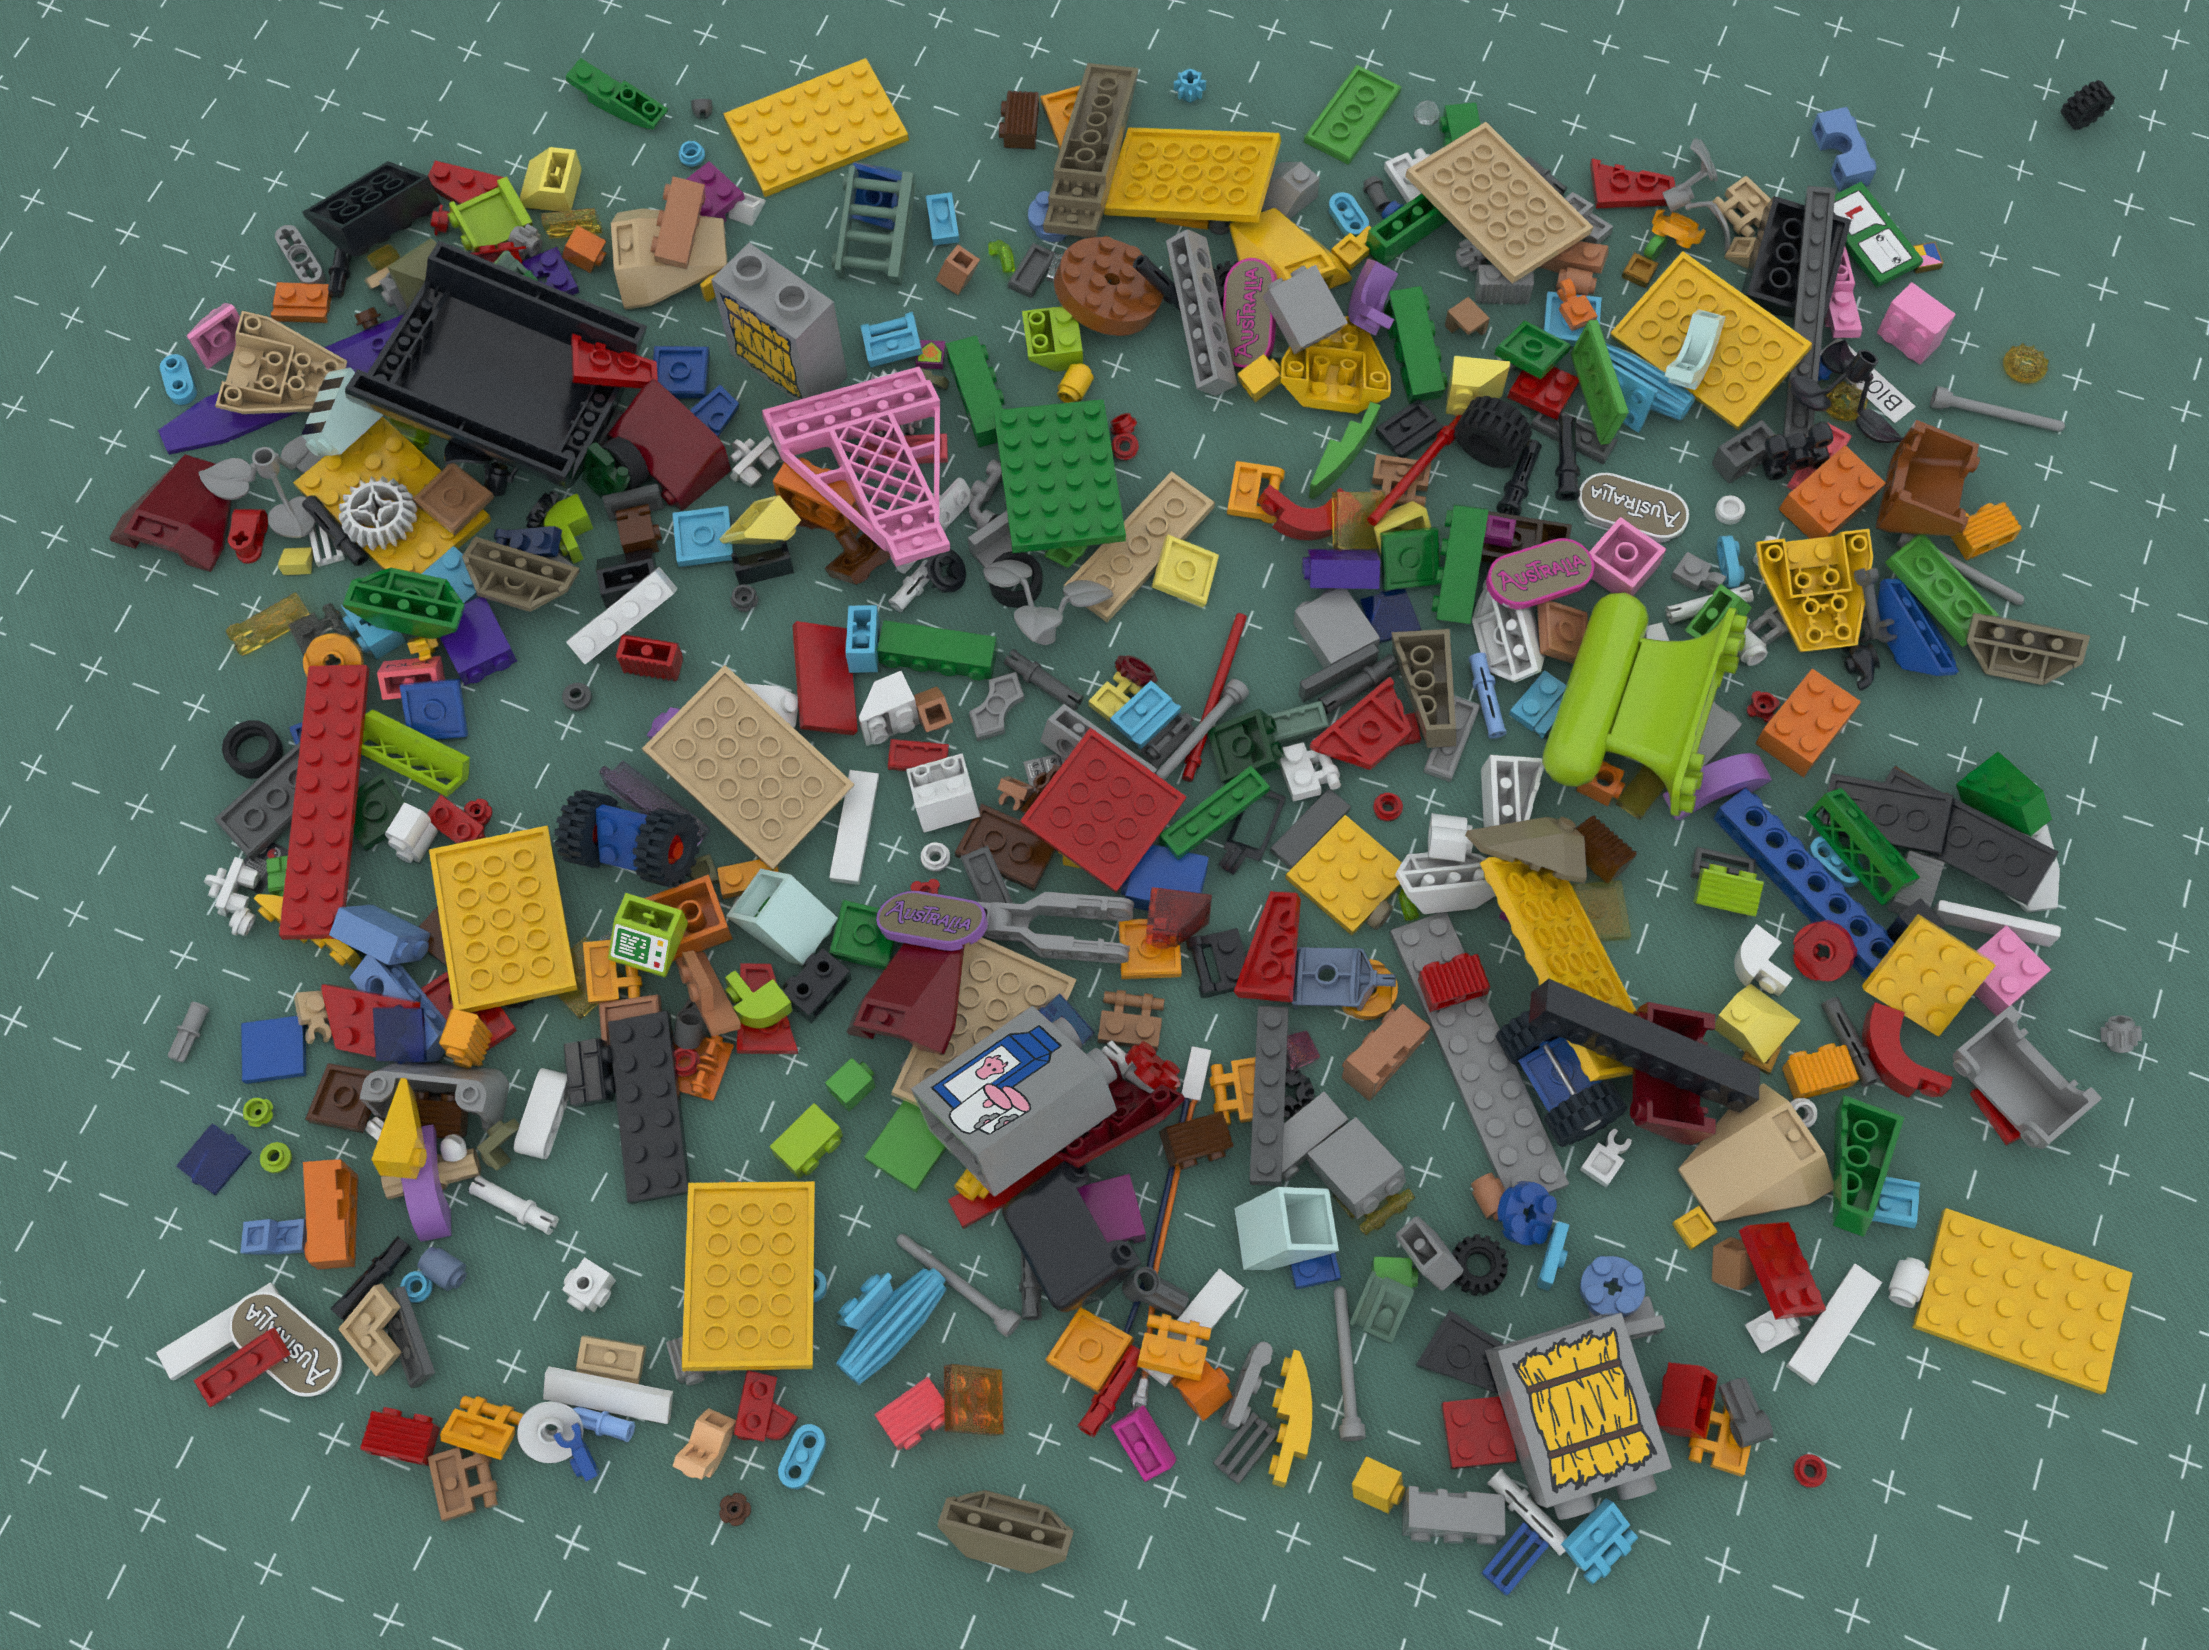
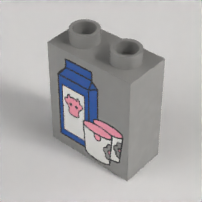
(1017, 1098)

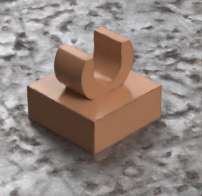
(1016, 789)

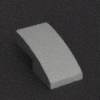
(1601, 228)

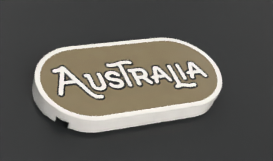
(1647, 507)
(314, 1356)

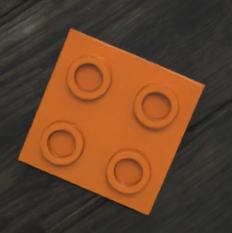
(714, 1058)

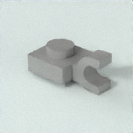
(1696, 572)

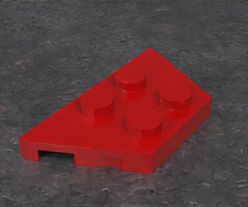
(1367, 730)
(352, 1016)

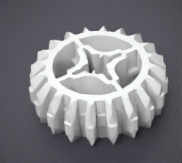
(393, 517)

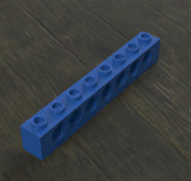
(1794, 883)

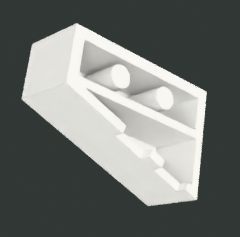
(1509, 788)

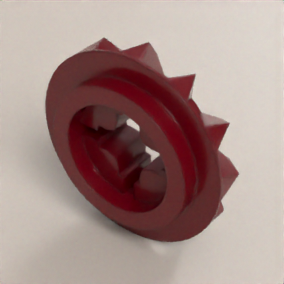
(1135, 670)

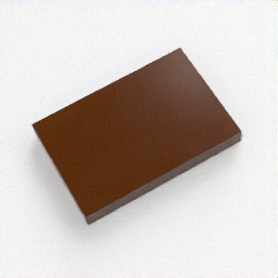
(1015, 849)

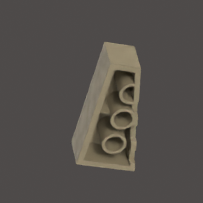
(1428, 678)

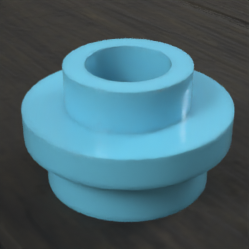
(691, 148)
(413, 1278)

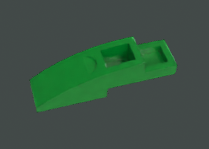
(616, 98)

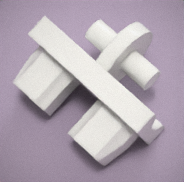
(744, 469)
(238, 875)

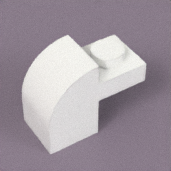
(1753, 962)

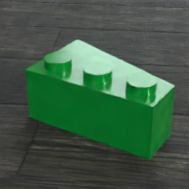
(2005, 795)

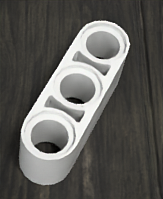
(542, 1114)

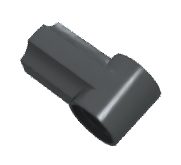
(1157, 1292)
(1747, 1422)

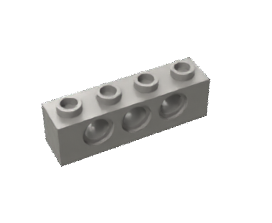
(1066, 730)

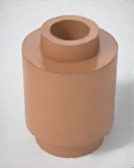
(1582, 280)
(1488, 1194)

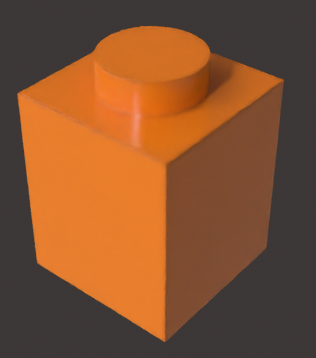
(584, 249)

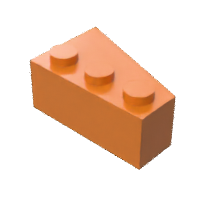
(330, 1213)

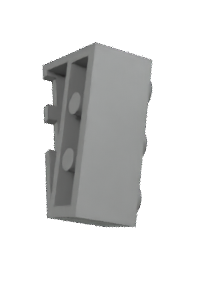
(1453, 1516)

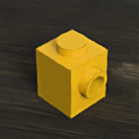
(1260, 377)
(1378, 1485)

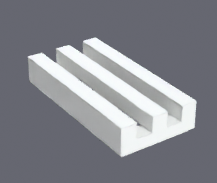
(316, 549)

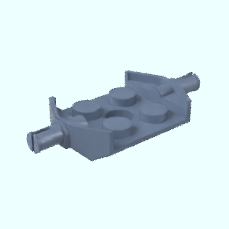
(1350, 986)

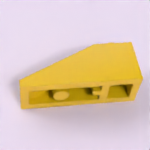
(401, 1142)

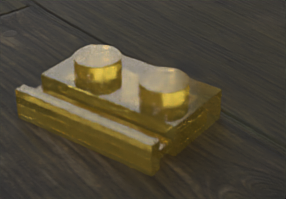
(564, 222)

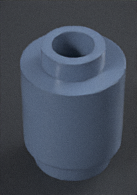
(442, 1268)

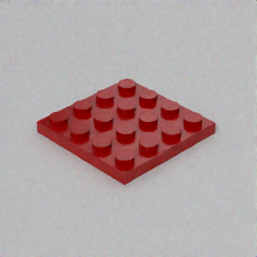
(1103, 810)

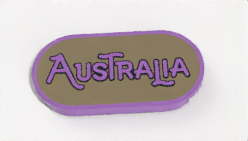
(932, 920)

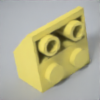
(551, 180)

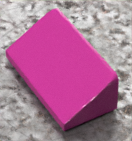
(1144, 1443)

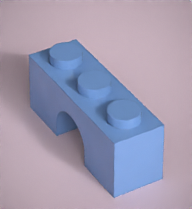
(1839, 131)

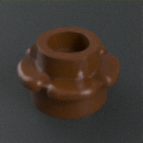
(367, 317)
(738, 1517)

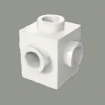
(588, 1286)

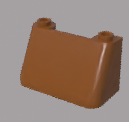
(1927, 483)

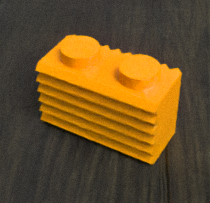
(1987, 530)
(465, 1039)
(1820, 1072)

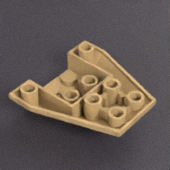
(647, 282)
(274, 369)
(1757, 1162)

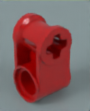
(248, 533)

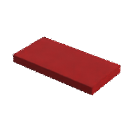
(823, 679)

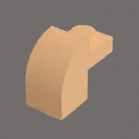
(706, 1445)

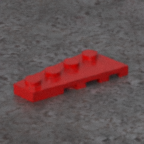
(1272, 953)

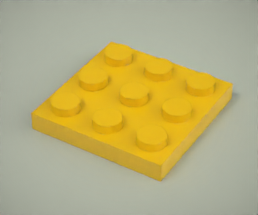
(1346, 874)
(1928, 975)

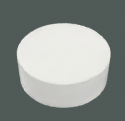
(1729, 510)

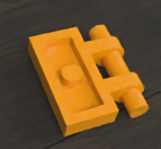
(602, 974)
(1243, 1079)
(1173, 1355)
(479, 1433)
(1726, 1453)

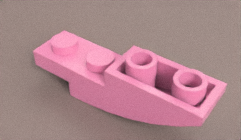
(1842, 310)

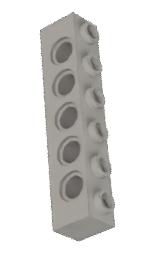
(1201, 312)

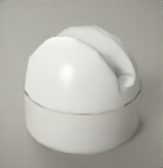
(453, 1148)

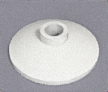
(538, 1440)

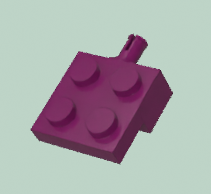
(720, 191)

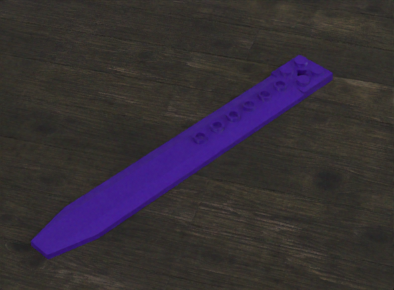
(210, 426)

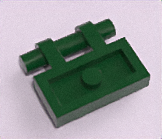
(601, 474)

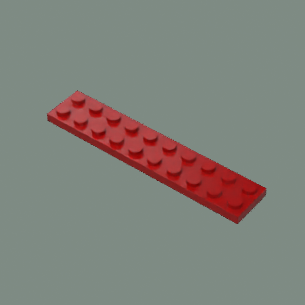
(324, 800)

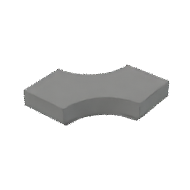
(991, 714)

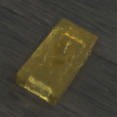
(1641, 793)

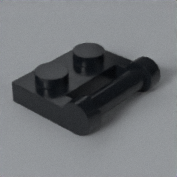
(1228, 958)

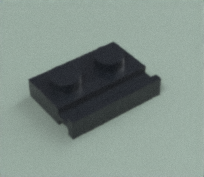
(1409, 429)

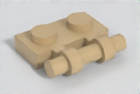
(1749, 200)

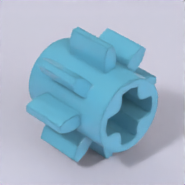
(1189, 85)

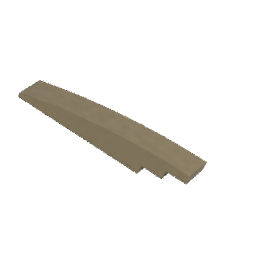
(1090, 150)

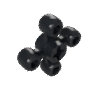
(1797, 451)

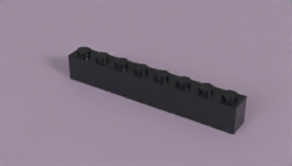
(1644, 1045)

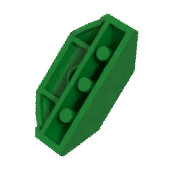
(406, 603)

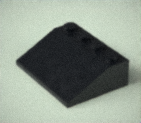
(373, 208)
(1776, 256)

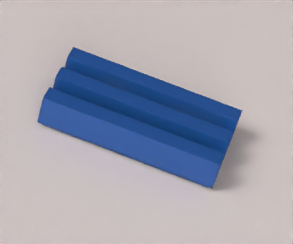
(1533, 1537)

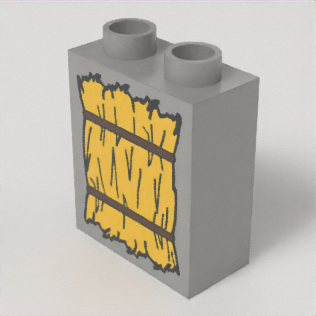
(779, 325)
(1579, 1414)

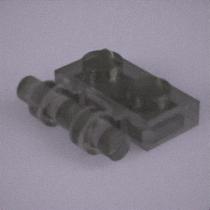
(309, 628)

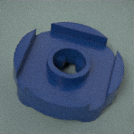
(1540, 1215)

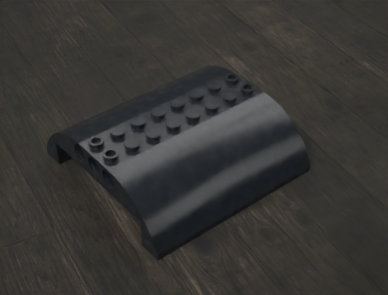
(492, 366)

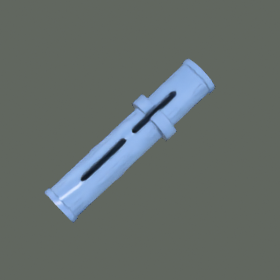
(1480, 665)

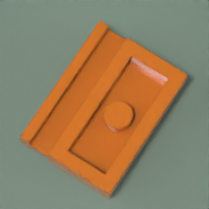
(301, 302)

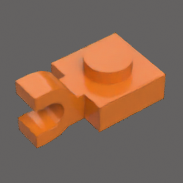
(1574, 309)

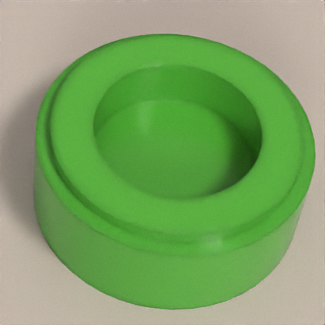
(1655, 247)

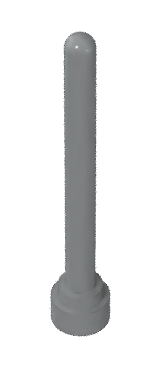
(1943, 398)
(1974, 575)
(1234, 693)
(1005, 1320)
(1351, 1426)

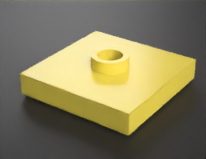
(1185, 571)

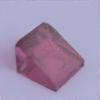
(1301, 1050)

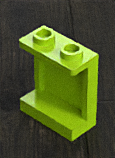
(489, 217)

